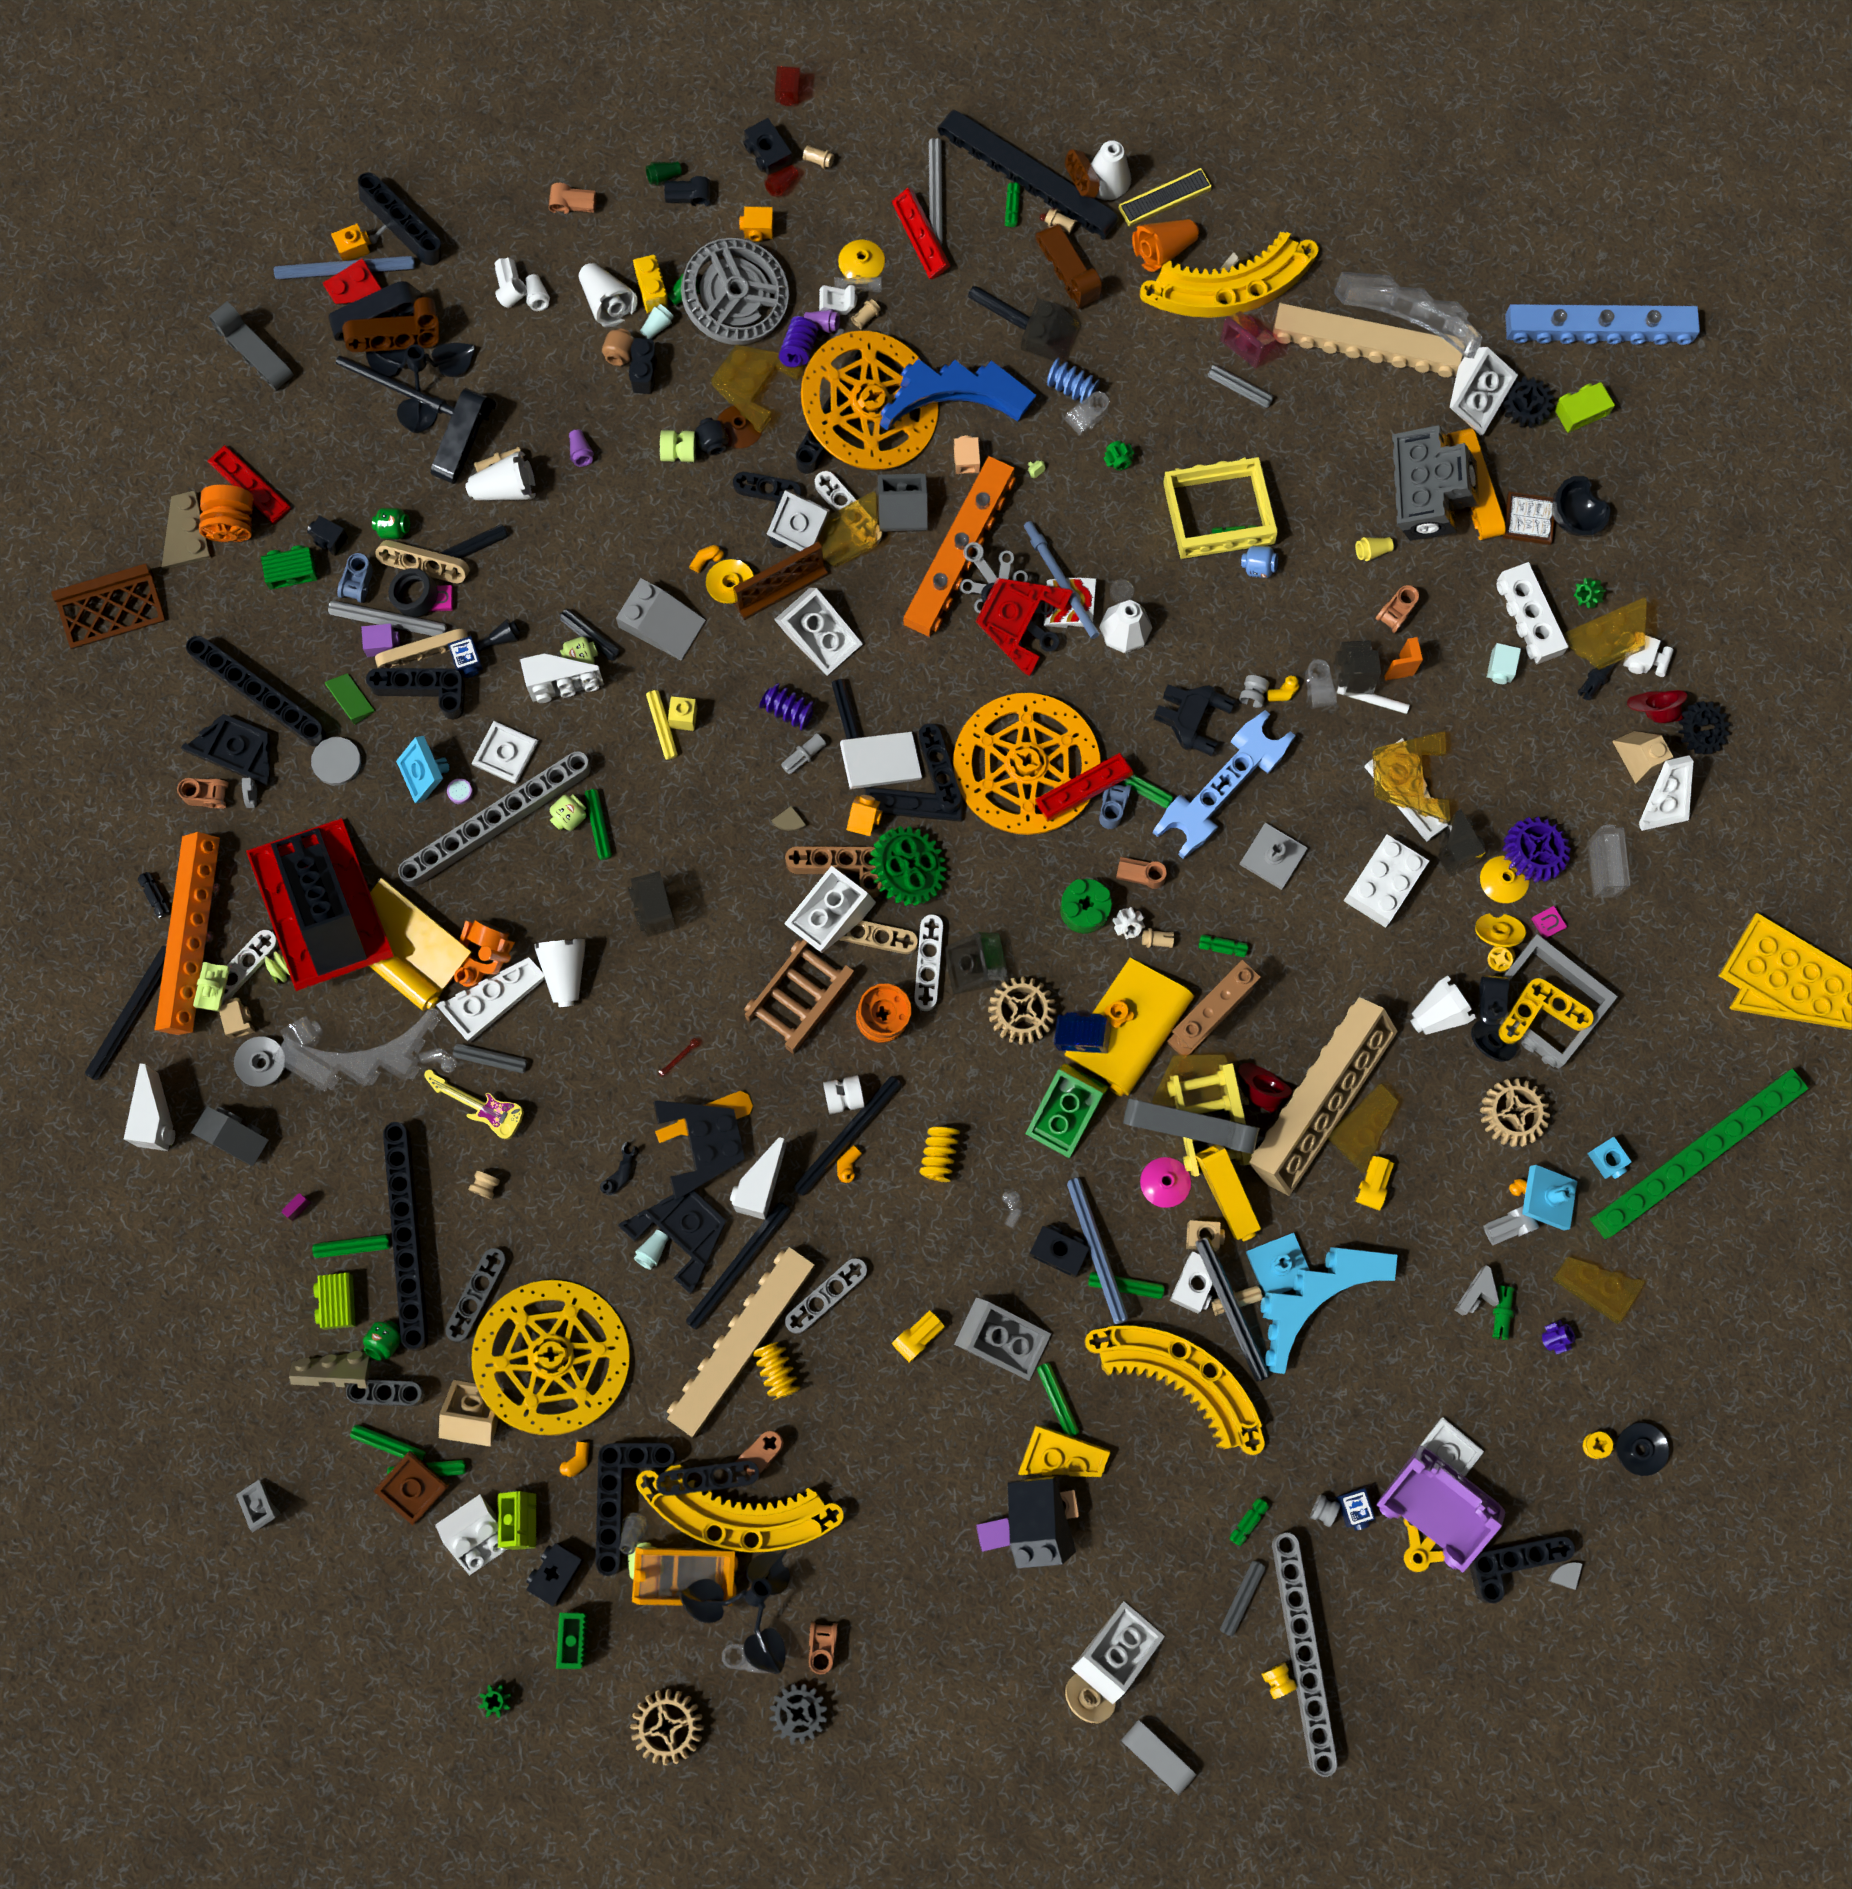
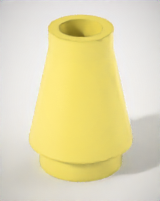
(1373, 547)

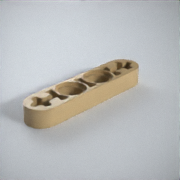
(422, 557)
(419, 649)
(872, 929)

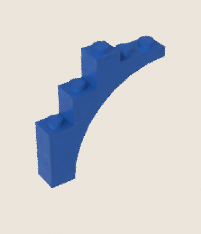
(955, 382)

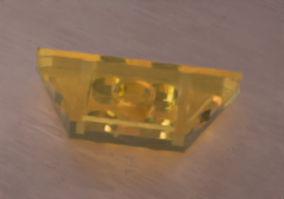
(850, 531)
(1611, 635)
(1193, 1067)

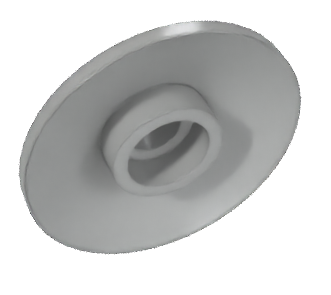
(248, 1056)

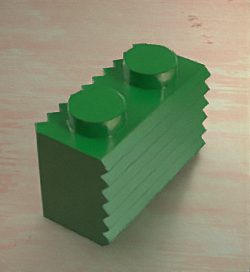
(288, 567)
(571, 1640)

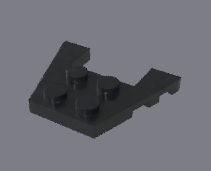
(712, 1141)
(689, 1224)

